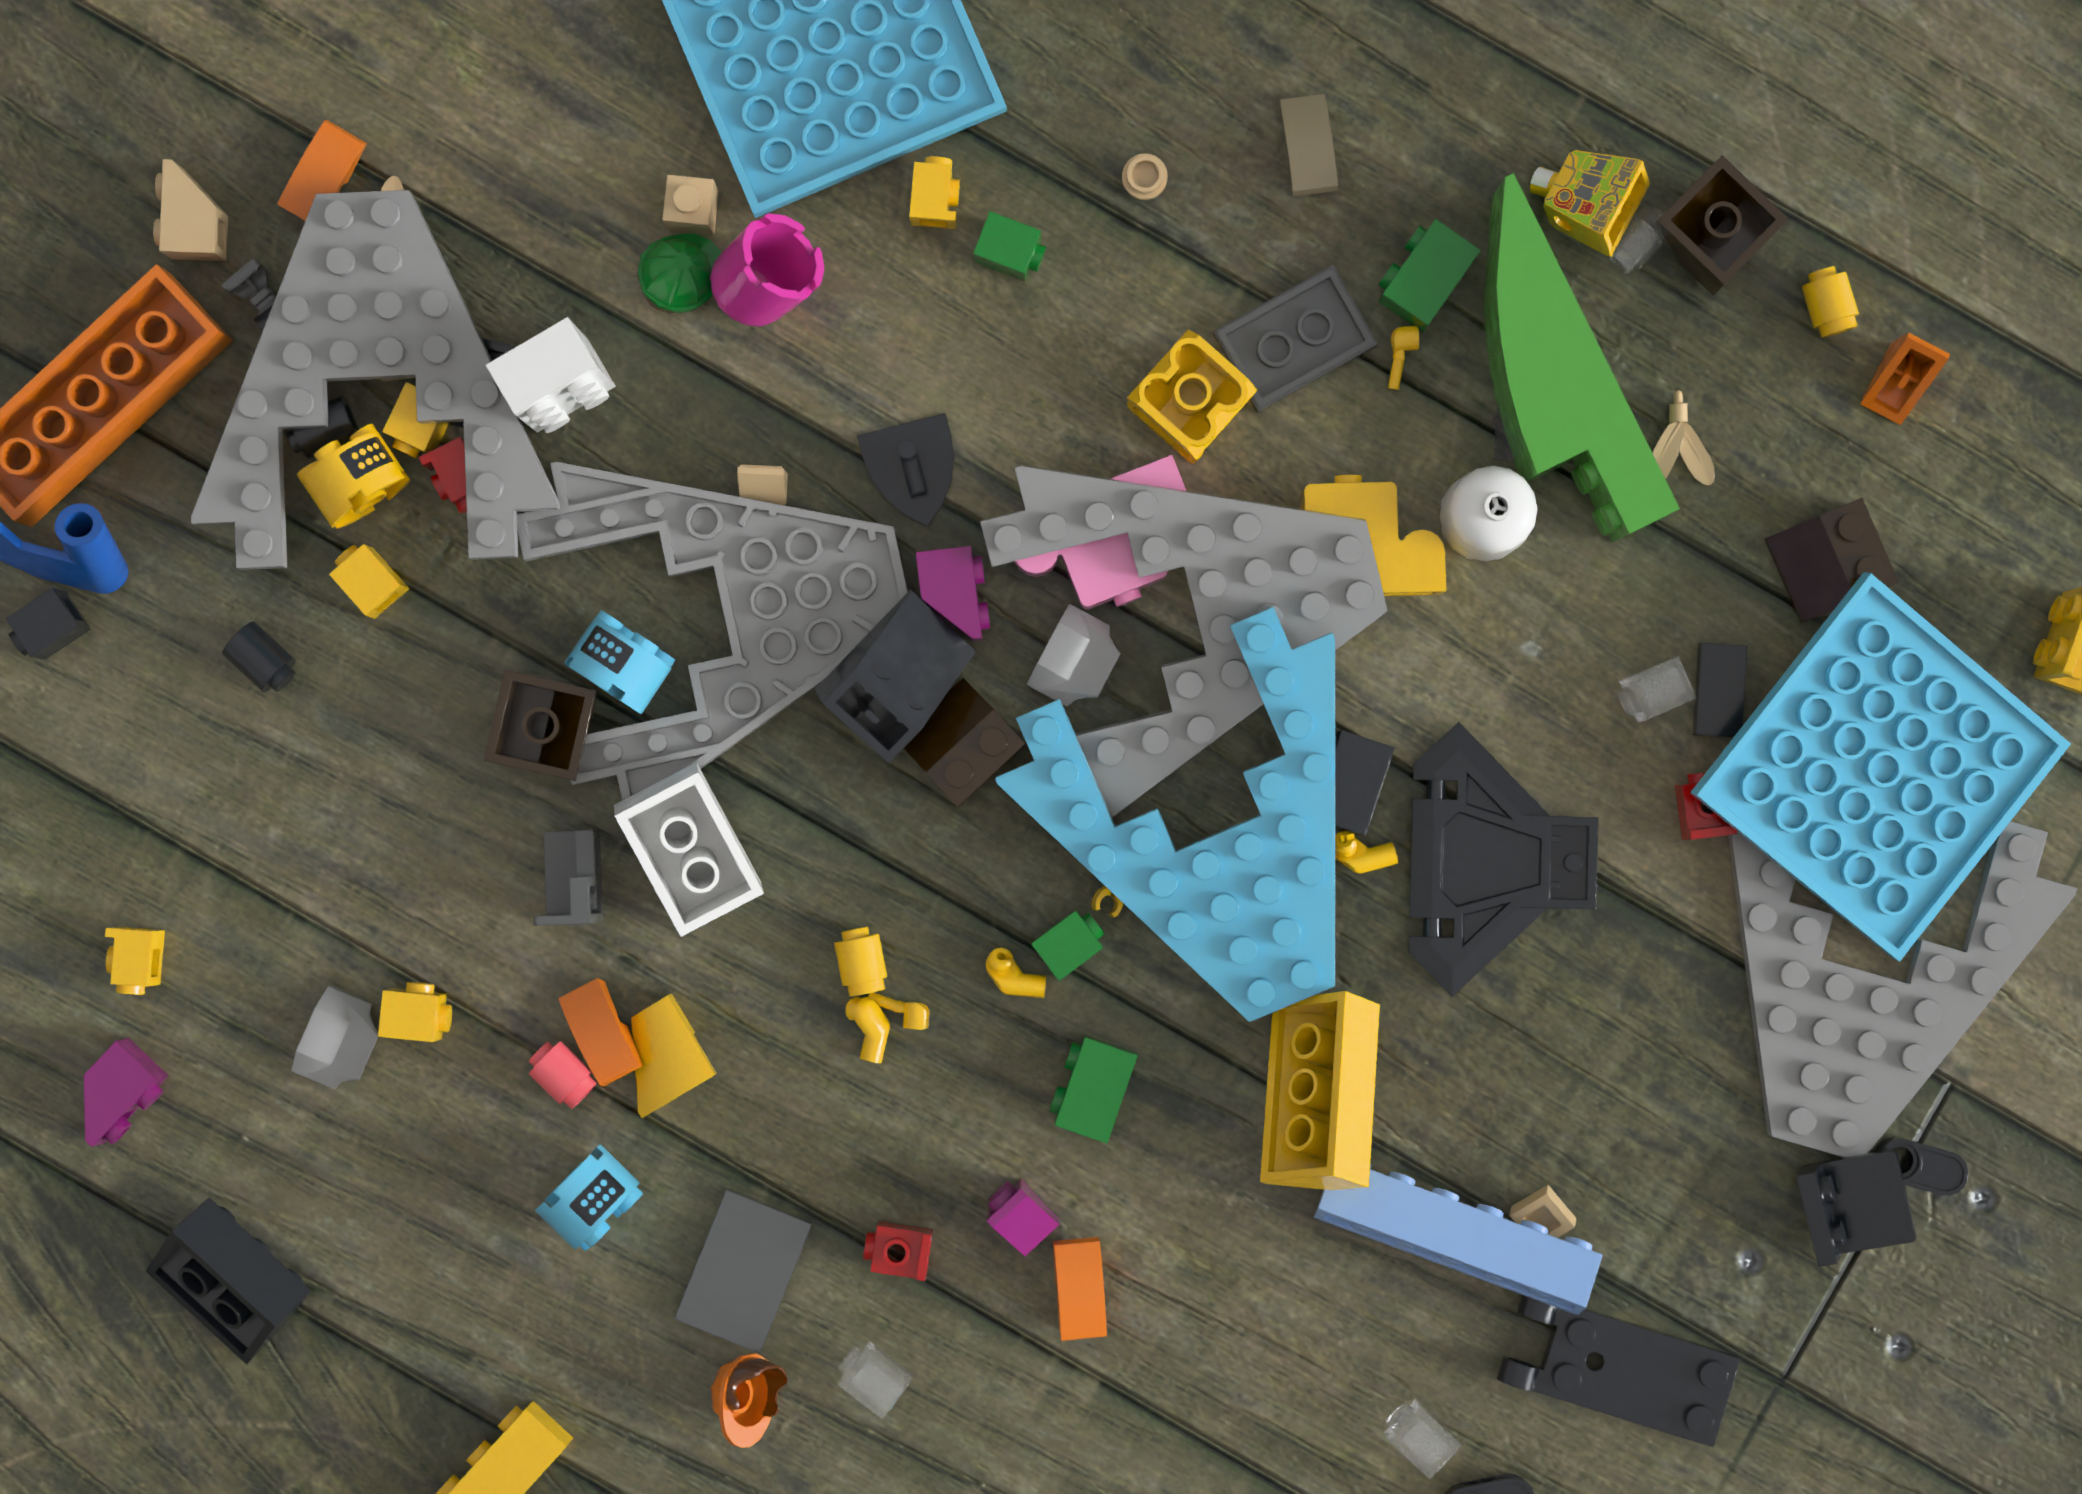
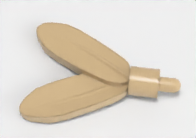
(1682, 440)

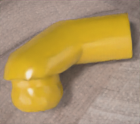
(1361, 858)
(1010, 978)
(872, 1023)

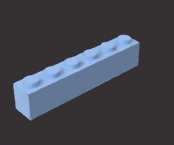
(1466, 1238)

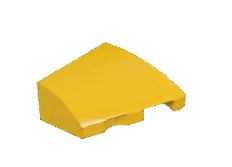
(669, 1055)

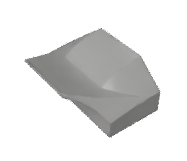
(1075, 658)
(336, 1039)

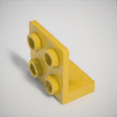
(2061, 653)

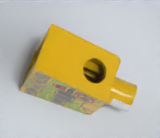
(1592, 196)

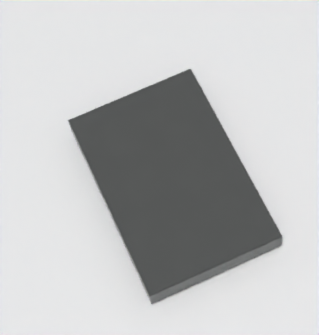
(1296, 337)
(743, 1270)

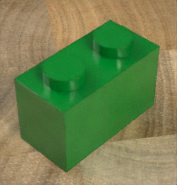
(1428, 275)
(1093, 1089)

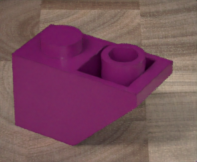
(949, 588)
(116, 1088)
(1020, 1216)

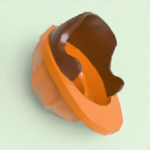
(746, 1397)

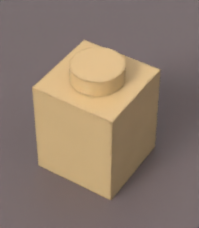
(690, 205)

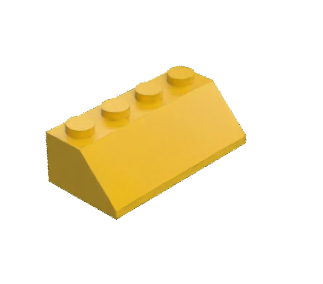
(1321, 1093)

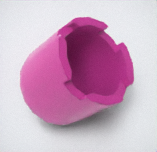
(766, 271)

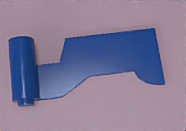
(88, 558)

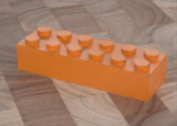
(101, 392)

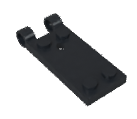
(1641, 1376)

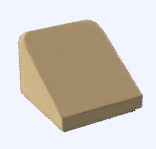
(763, 483)

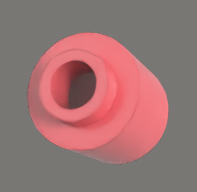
(561, 1074)

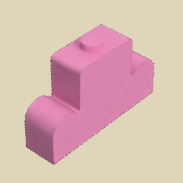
(1106, 567)

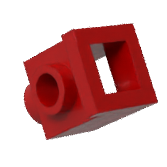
(450, 469)
(1692, 819)
(913, 1239)

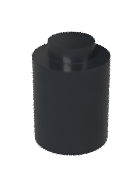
(341, 427)
(260, 658)

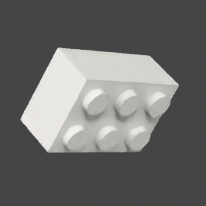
(551, 377)
(688, 849)

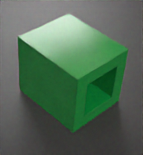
(1009, 247)
(1069, 943)

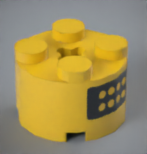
(353, 477)

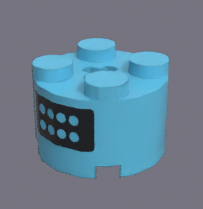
(620, 661)
(588, 1198)

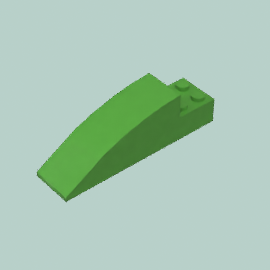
(1555, 380)

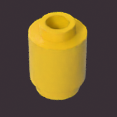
(1830, 302)
(861, 961)

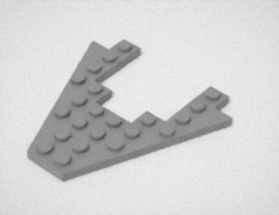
(368, 304)
(1236, 562)
(791, 592)
(1853, 1046)

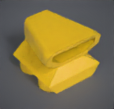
(1190, 396)

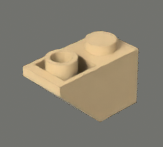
(189, 220)

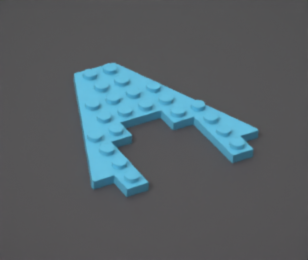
(1249, 901)

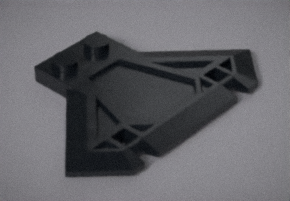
(1487, 860)

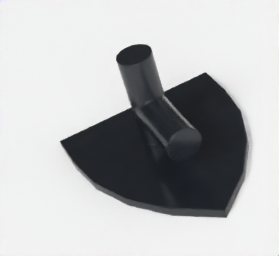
(911, 465)

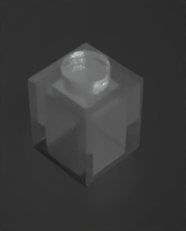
(1656, 690)
(873, 1378)
(1421, 1438)

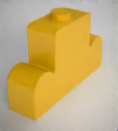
(1404, 566)

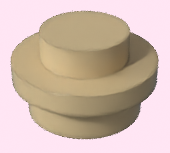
(1144, 176)

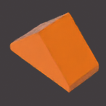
(1903, 377)

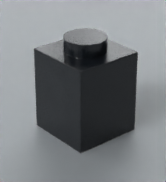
(46, 624)

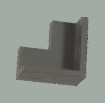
(572, 878)

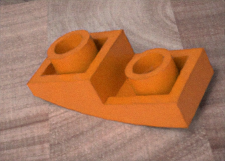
(322, 169)
(599, 1033)
(1079, 1288)

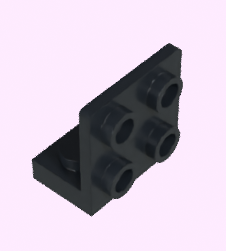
(1855, 1204)

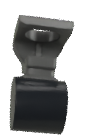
(252, 284)

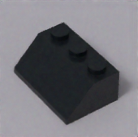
(227, 1279)

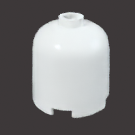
(1473, 527)

